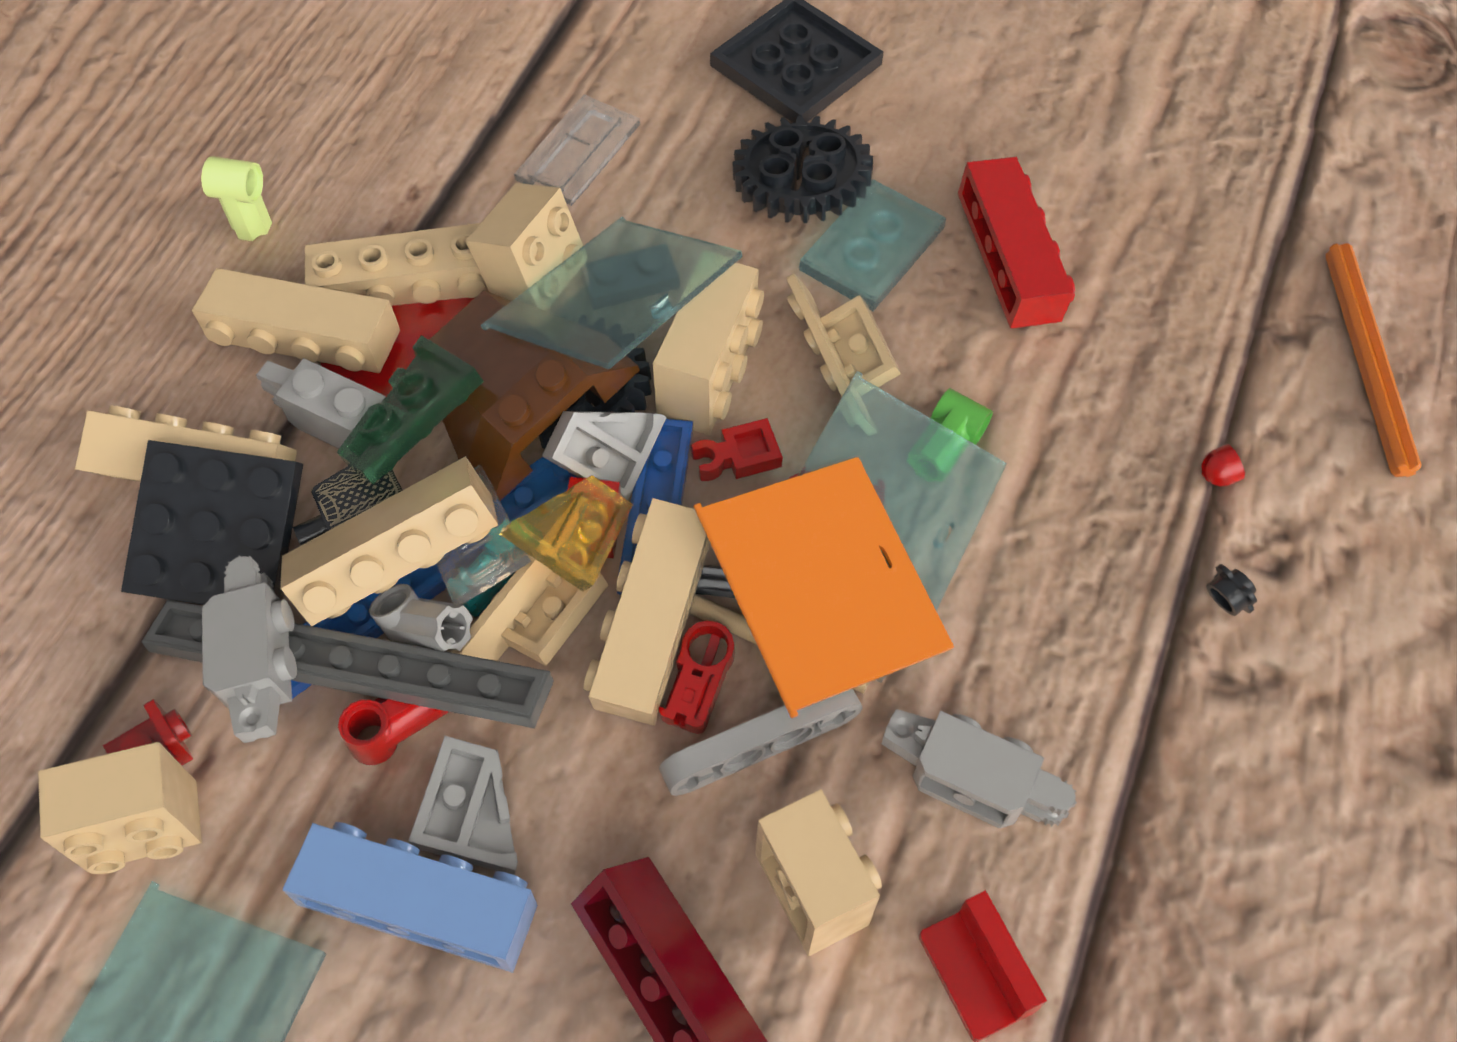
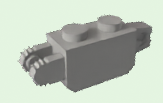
(318, 399)
(248, 650)
(978, 770)

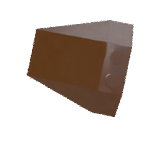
(520, 392)

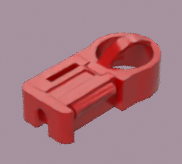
(698, 684)

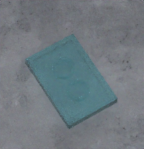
(872, 244)

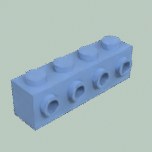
(413, 895)

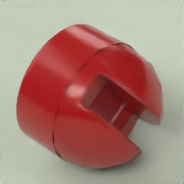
(1222, 466)

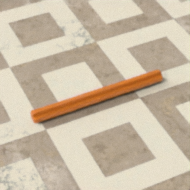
(1373, 362)

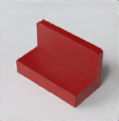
(982, 968)

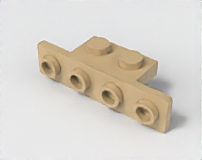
(845, 339)
(531, 615)

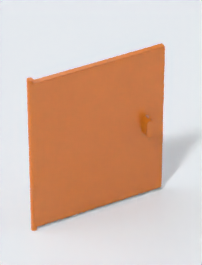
(818, 586)

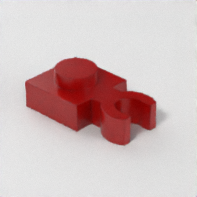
(744, 448)

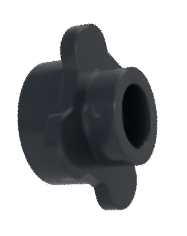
(1232, 591)

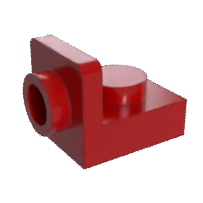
(160, 727)

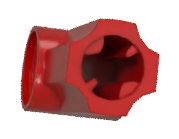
(396, 724)

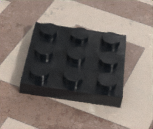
(796, 59)
(204, 511)

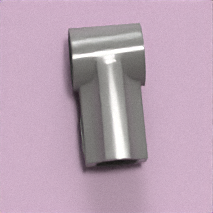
(421, 621)

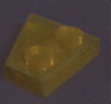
(572, 531)

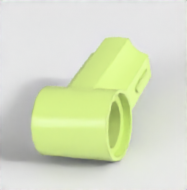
(239, 190)

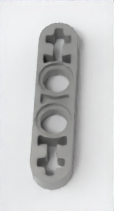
(754, 742)

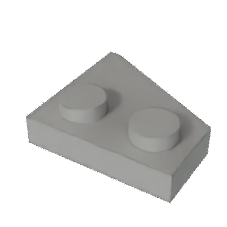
(604, 444)
(466, 808)

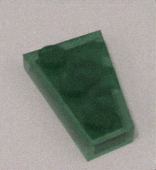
(416, 404)

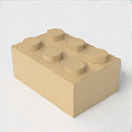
(708, 349)

